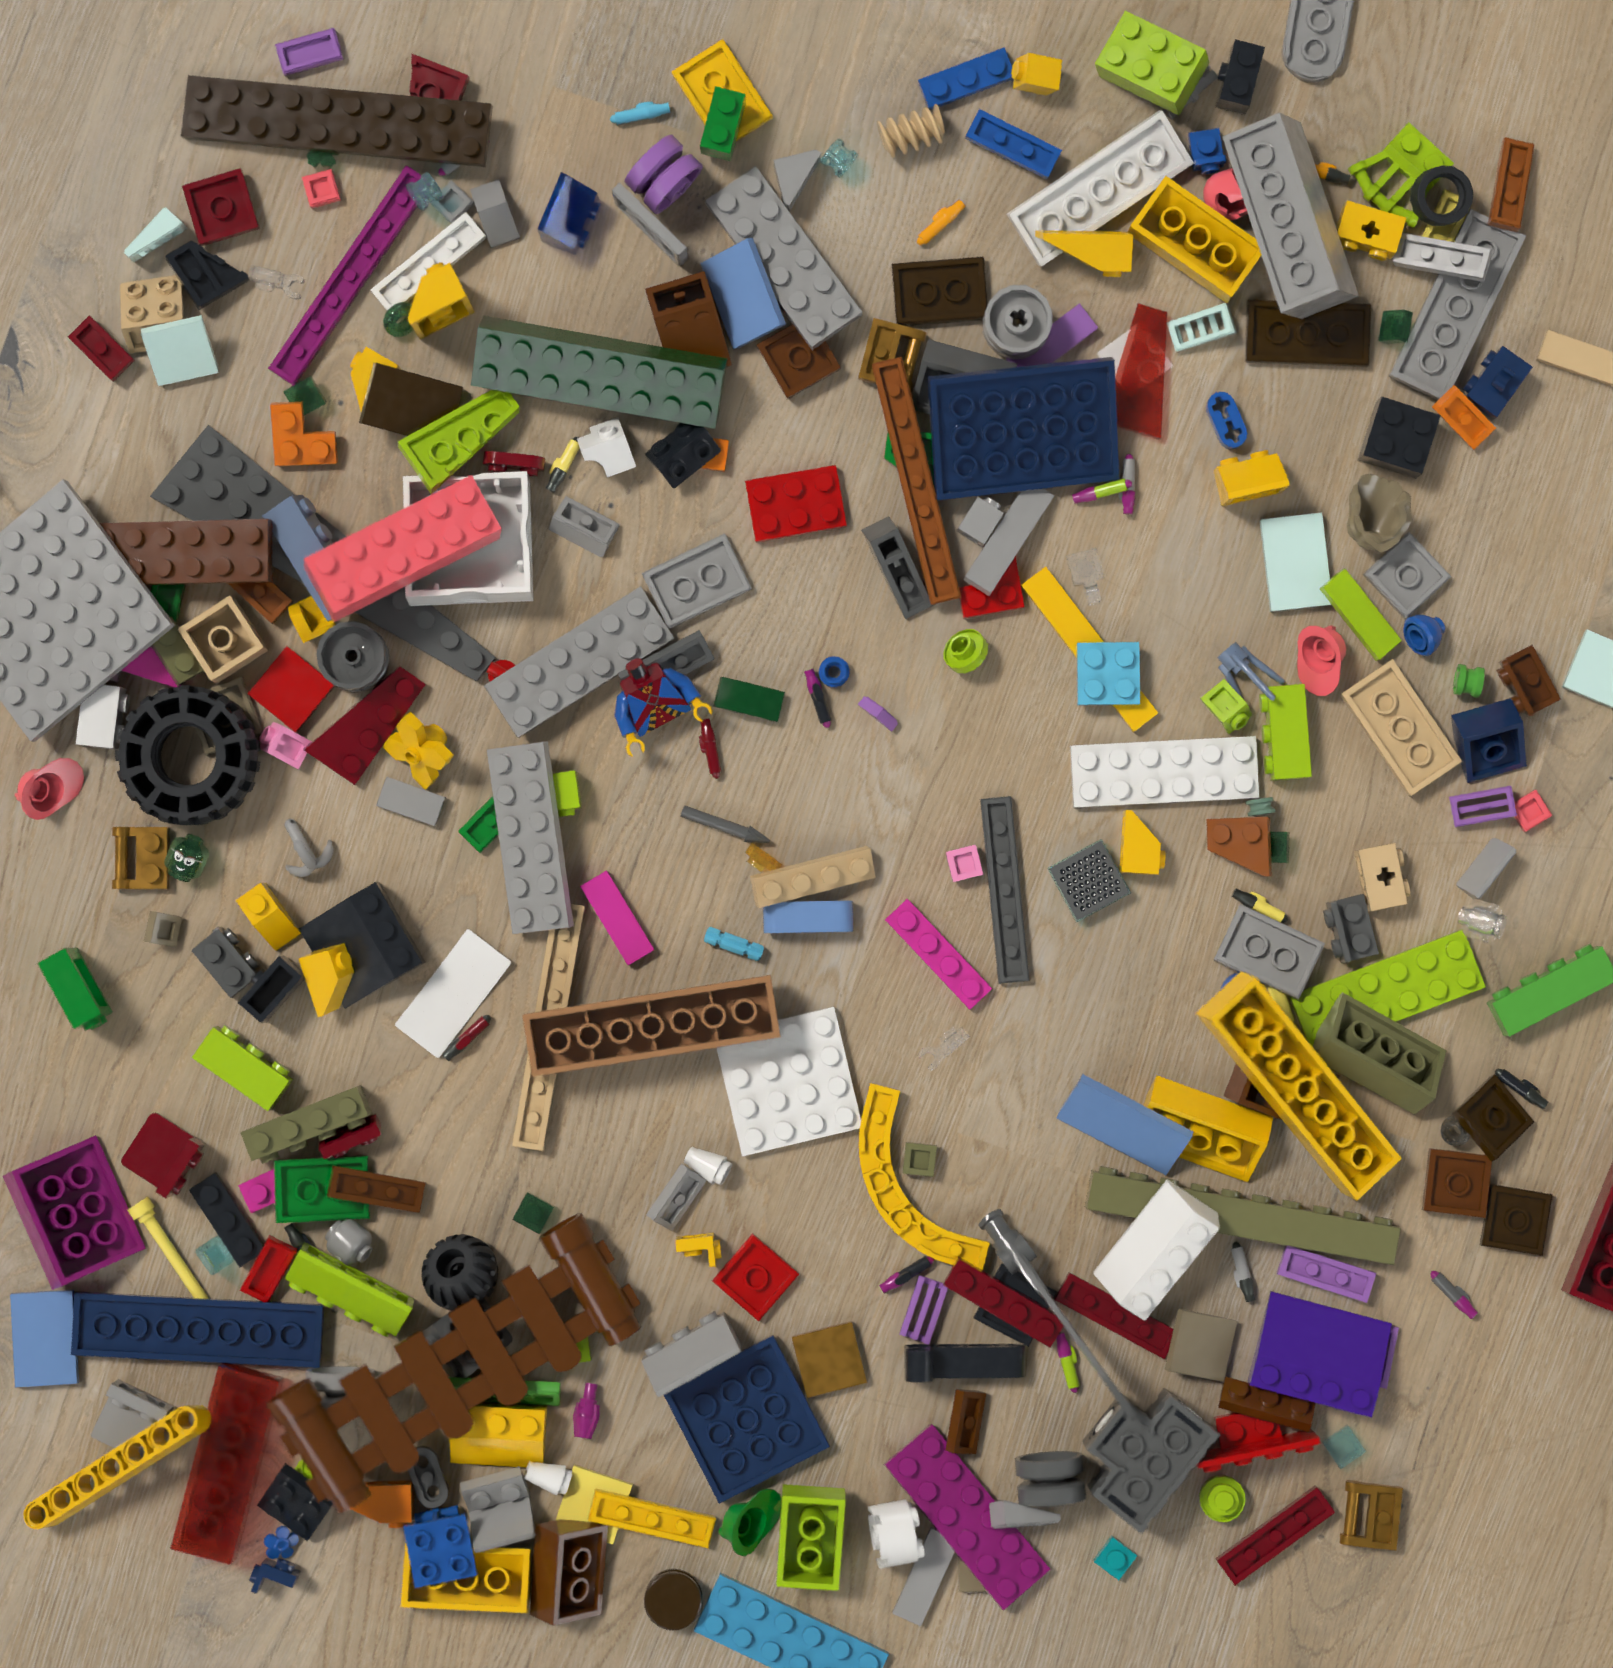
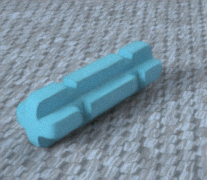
(734, 943)

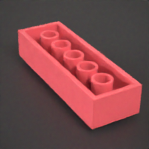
(402, 548)

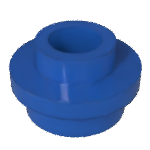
(839, 663)

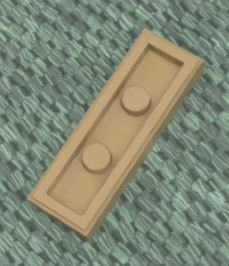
(1577, 357)

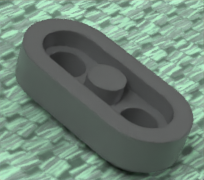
(427, 1476)

